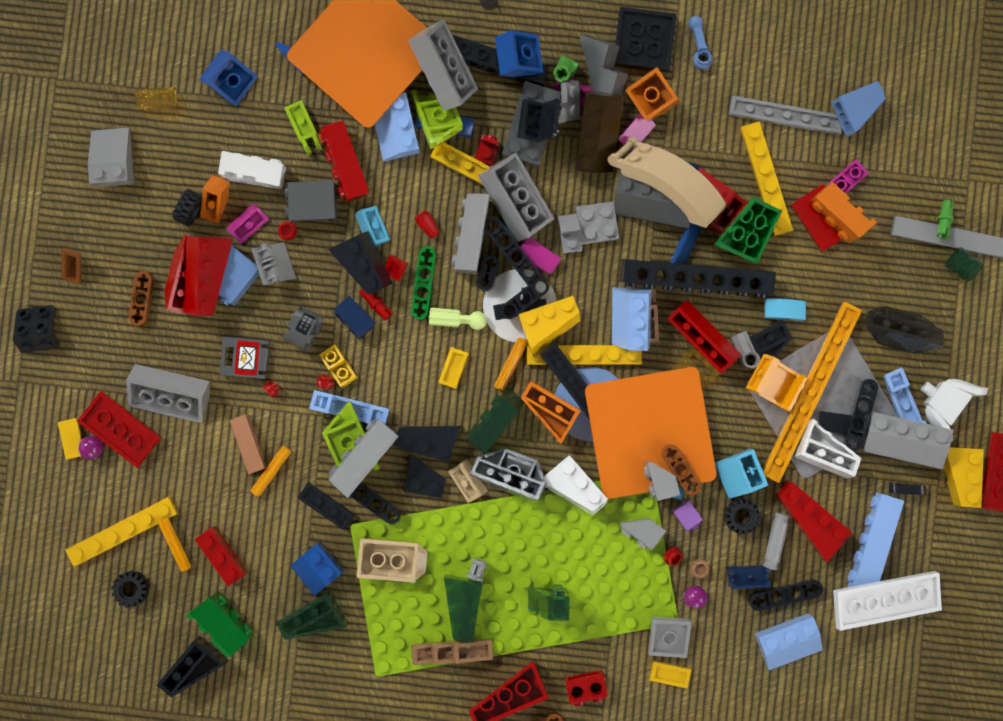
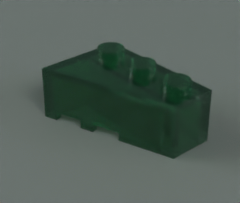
(495, 420)
(550, 602)
(463, 604)
(313, 617)

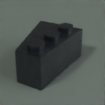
(362, 262)
(430, 441)
(193, 665)

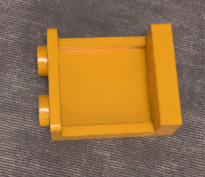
(776, 382)

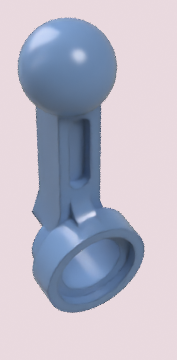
(695, 24)

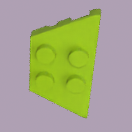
(436, 123)
(343, 432)

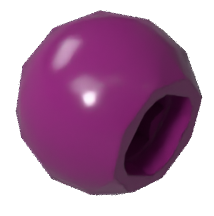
(90, 447)
(695, 597)

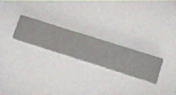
(785, 115)
(927, 233)

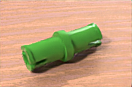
(945, 219)

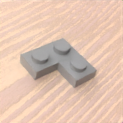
(569, 101)

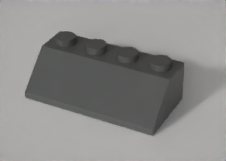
(647, 203)

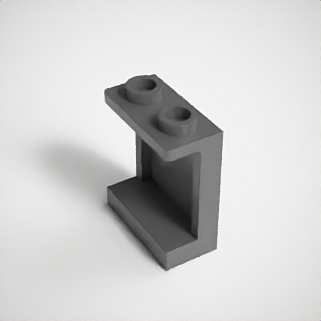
(311, 201)

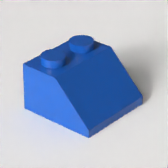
(518, 54)
(228, 77)
(317, 568)

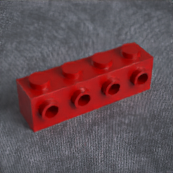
(343, 161)
(704, 336)

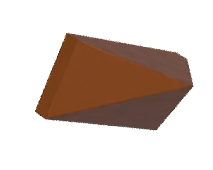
(71, 265)

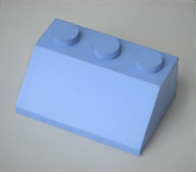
(397, 131)
(631, 318)
(789, 641)

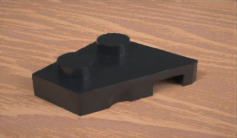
(771, 340)
(423, 479)

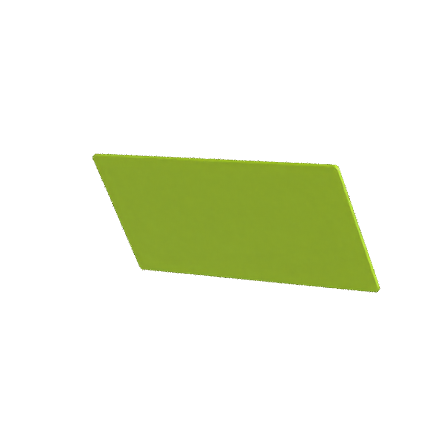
(528, 544)

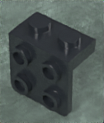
(539, 120)
(35, 329)

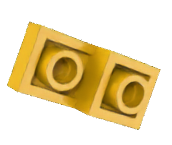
(338, 366)

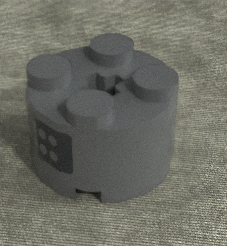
(303, 328)

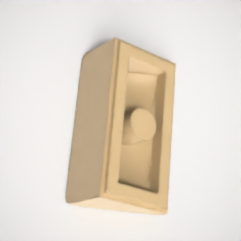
(468, 485)

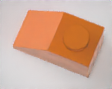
(214, 198)

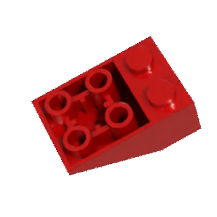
(733, 201)

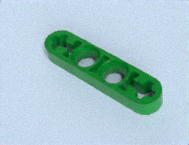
(426, 283)

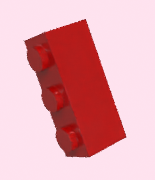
(221, 556)

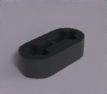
(492, 274)
(911, 489)

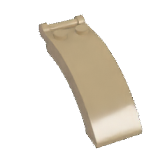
(672, 178)

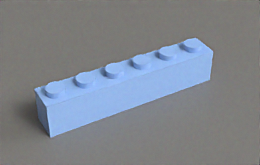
(875, 540)

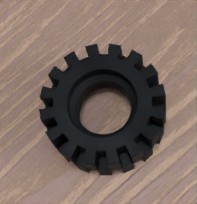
(187, 207)
(754, 516)
(118, 589)

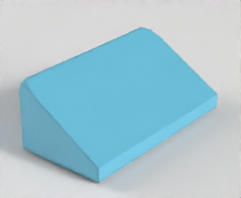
(371, 221)

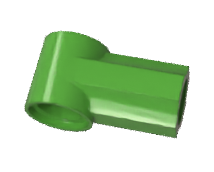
(565, 69)

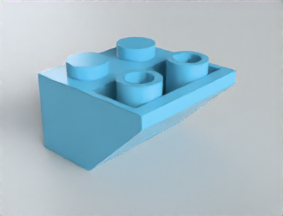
(741, 473)

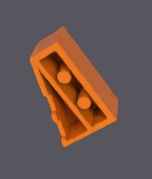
(841, 213)
(551, 409)

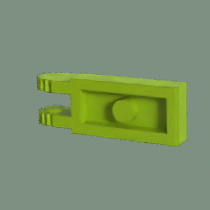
(302, 125)

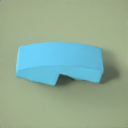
(785, 309)

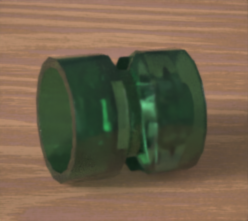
(963, 264)

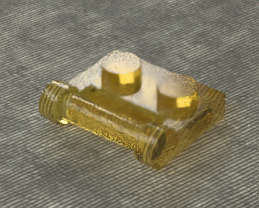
(685, 362)

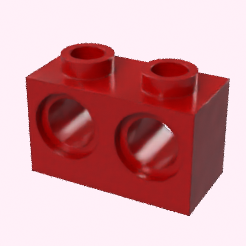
(585, 681)

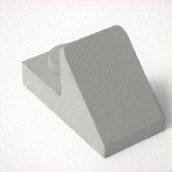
(570, 233)

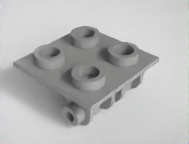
(273, 263)

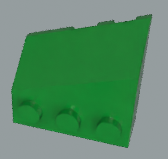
(750, 230)
(222, 623)

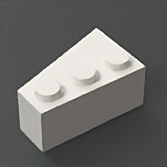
(252, 170)
(826, 452)
(575, 486)

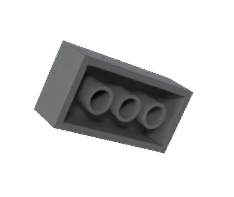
(528, 152)

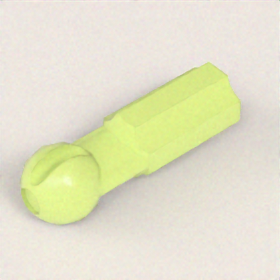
(454, 318)

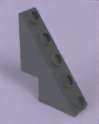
(600, 60)

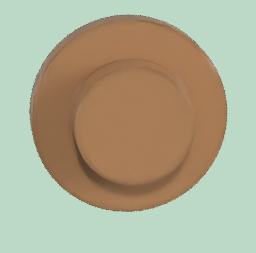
(699, 568)

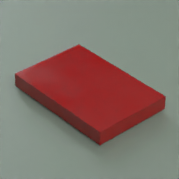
(814, 222)

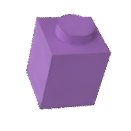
(687, 515)

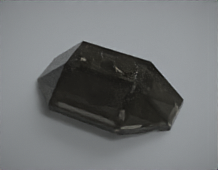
(904, 330)

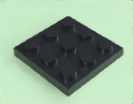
(645, 38)

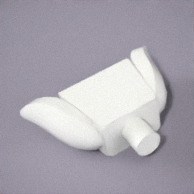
(948, 400)

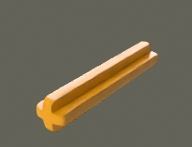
(511, 363)
(271, 471)
(174, 544)

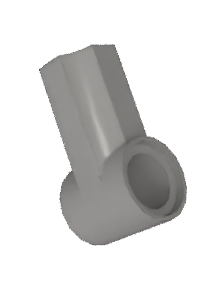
(744, 346)

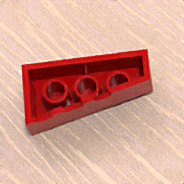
(204, 272)
(816, 523)
(512, 696)

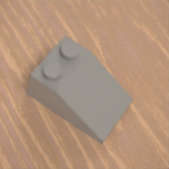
(110, 158)

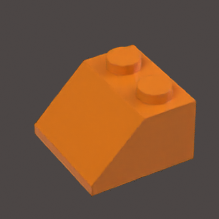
(652, 95)

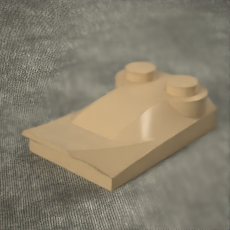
(391, 560)

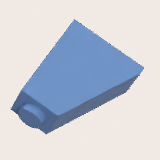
(857, 106)
(238, 277)

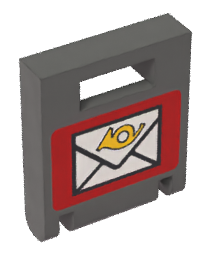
(247, 357)

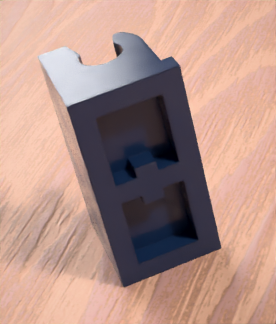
(354, 317)
(748, 577)

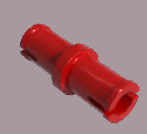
(376, 303)

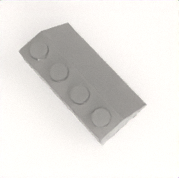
(443, 65)
(516, 197)
(471, 234)
(168, 393)
(908, 440)
(362, 457)

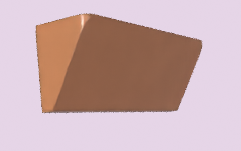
(248, 443)

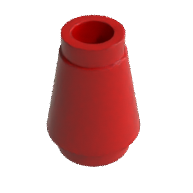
(427, 224)

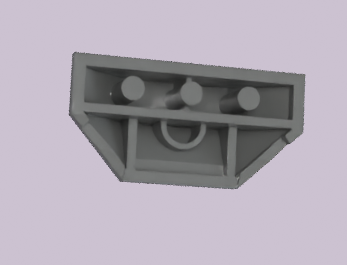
(511, 473)

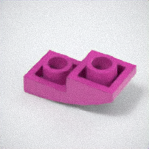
(850, 176)
(540, 255)

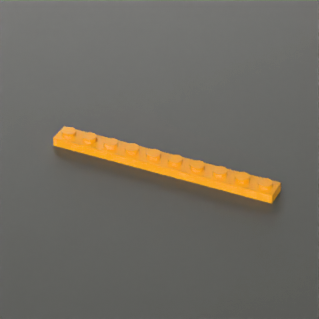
(811, 393)

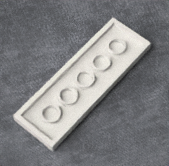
(887, 600)

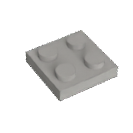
(597, 223)
(669, 637)

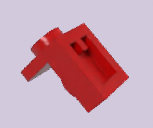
(487, 150)

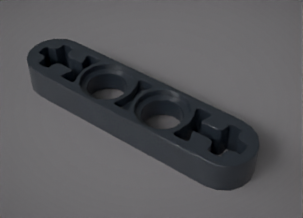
(856, 413)
(367, 500)
(785, 594)

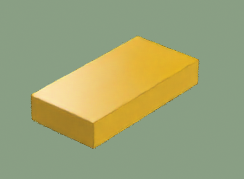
(453, 368)
(71, 436)
(670, 674)

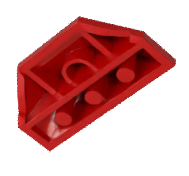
(176, 279)

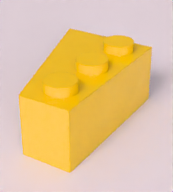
(548, 322)
(965, 476)

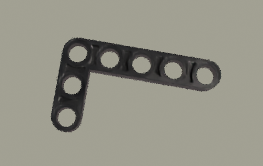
(519, 267)

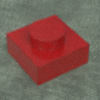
(396, 267)

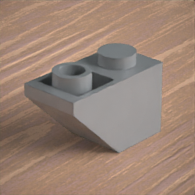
(662, 482)
(644, 530)

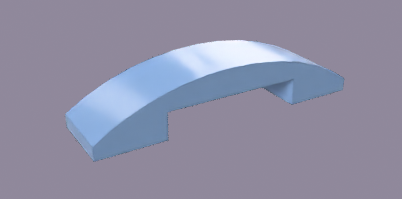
(901, 397)
(333, 405)

